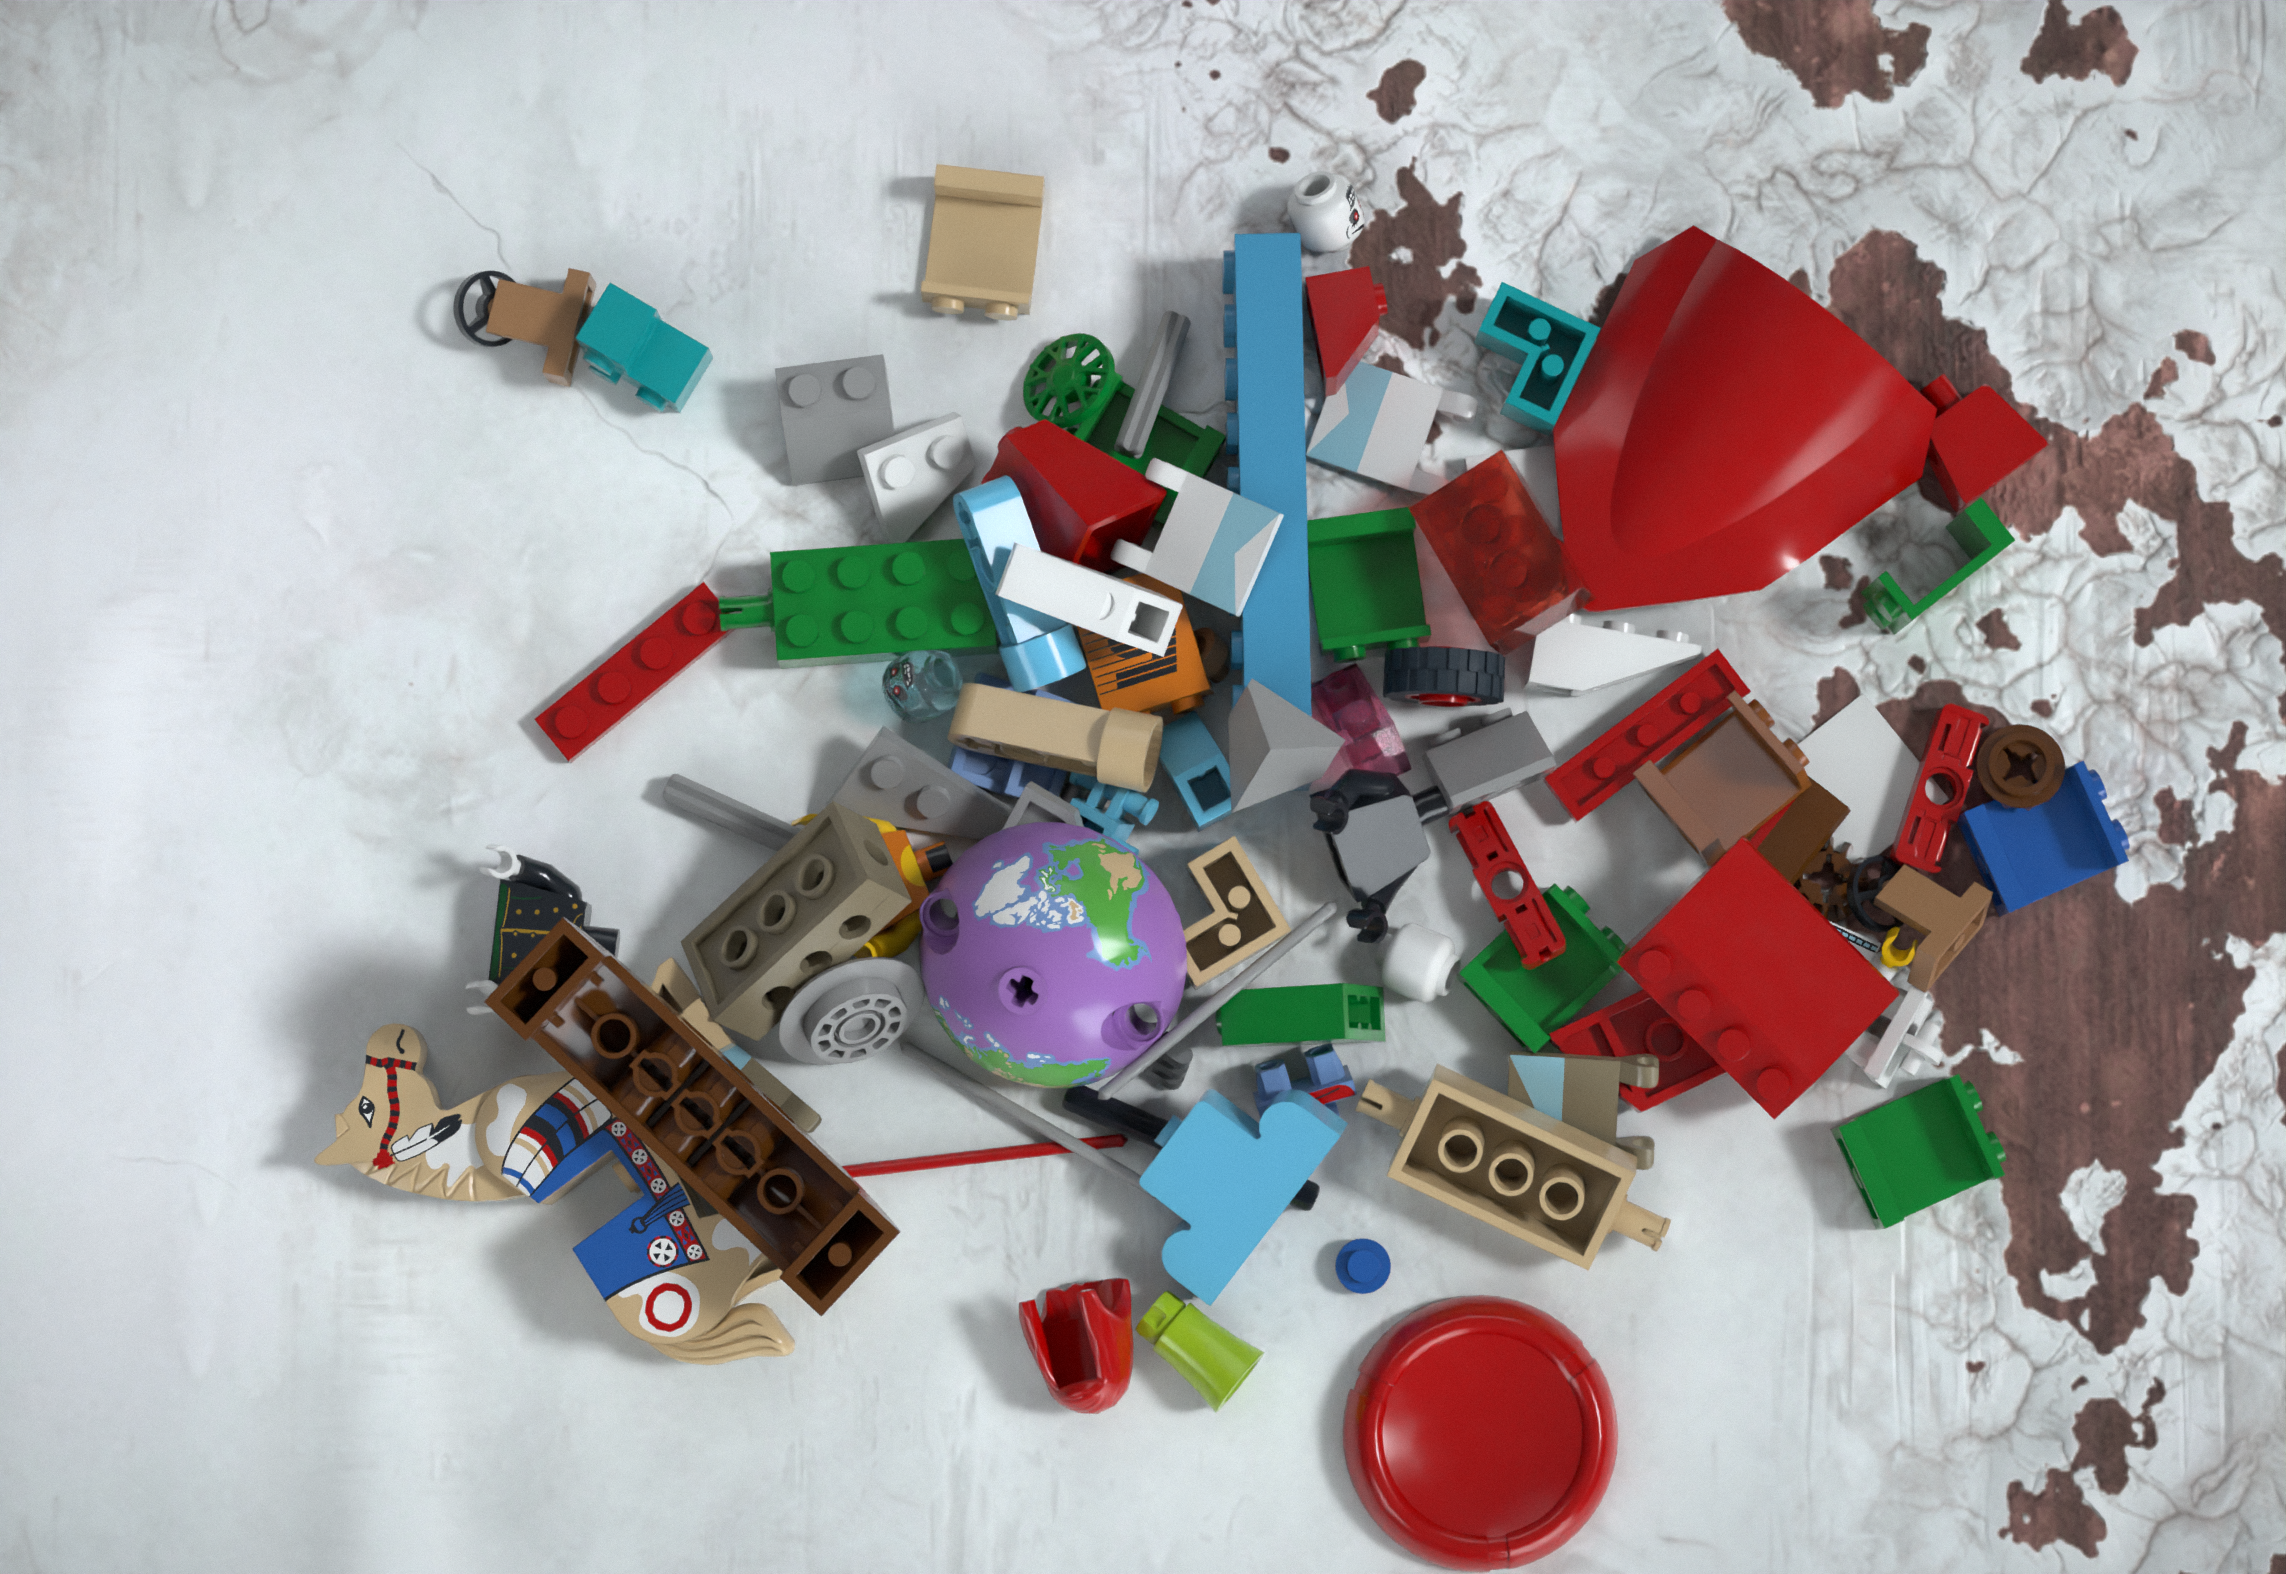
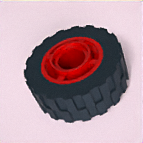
(1444, 676)

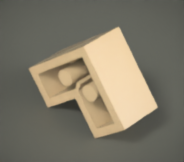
(1241, 918)

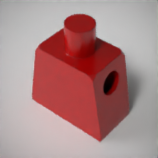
(1976, 440)

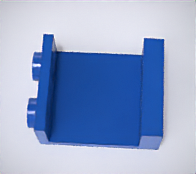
(2048, 847)

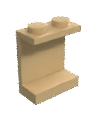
(983, 241)

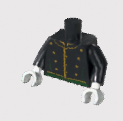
(528, 911)

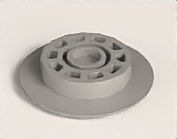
(851, 1011)

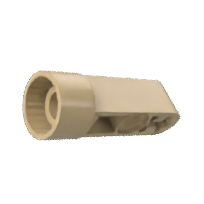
(1112, 745)

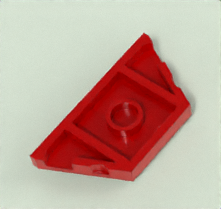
(1641, 1027)

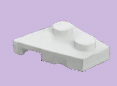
(915, 473)

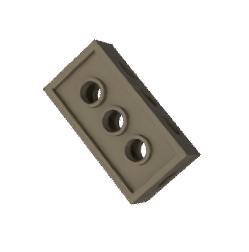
(795, 919)

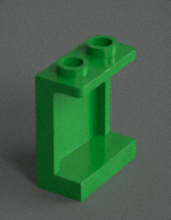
(1170, 440)
(1545, 997)

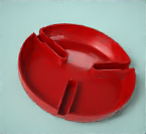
(1480, 1433)

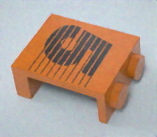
(1145, 681)

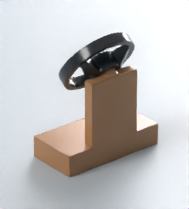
(531, 317)
(1924, 906)

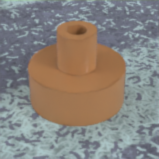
(1213, 654)

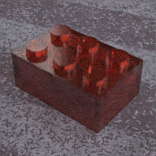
(1502, 553)

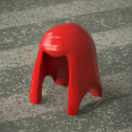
(1083, 1343)

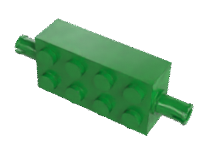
(869, 604)

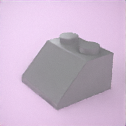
(831, 414)
(1488, 761)

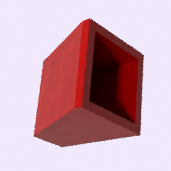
(1076, 494)

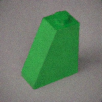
(1303, 1016)

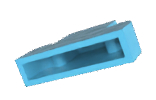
(1233, 1179)

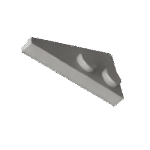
(917, 792)

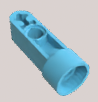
(1034, 644)

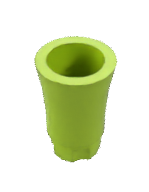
(1198, 1348)

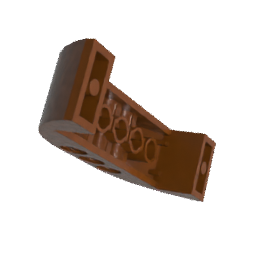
(696, 1112)

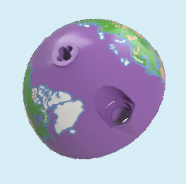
(1078, 923)

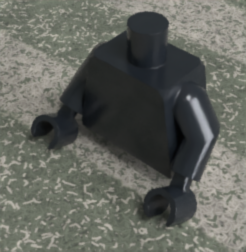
(1375, 839)

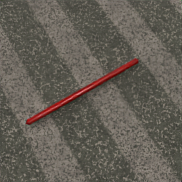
(977, 1156)

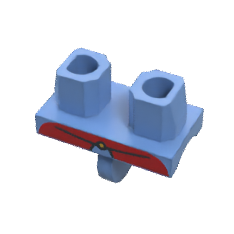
(1327, 1079)

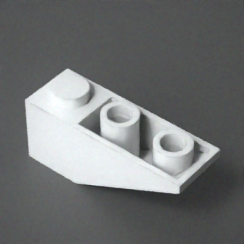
(1089, 599)
(1586, 658)

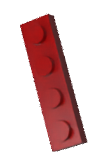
(634, 673)
(1645, 735)

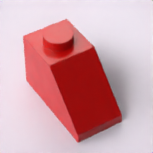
(1343, 321)

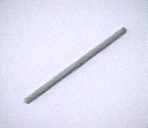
(1217, 1000)
(1023, 1115)

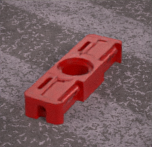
(1946, 753)
(1526, 915)

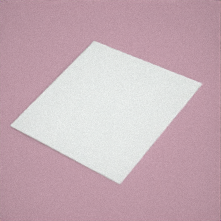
(1867, 770)

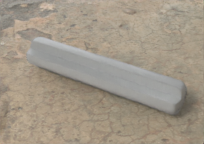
(1152, 385)
(728, 812)

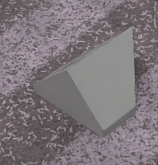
(1274, 747)

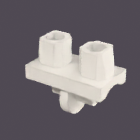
(1883, 1056)

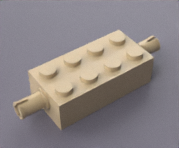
(1512, 1166)

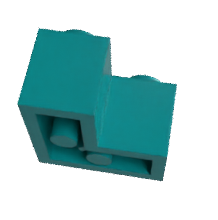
(634, 344)
(1548, 347)

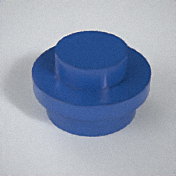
(1363, 1266)

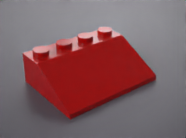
(1757, 977)

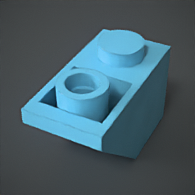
(1196, 770)

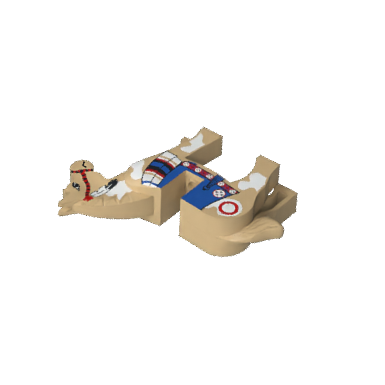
(656, 1264)

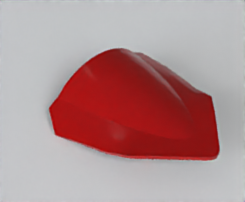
(1724, 431)

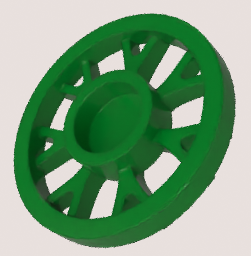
(1069, 380)

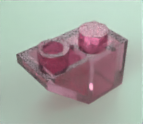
(1359, 717)

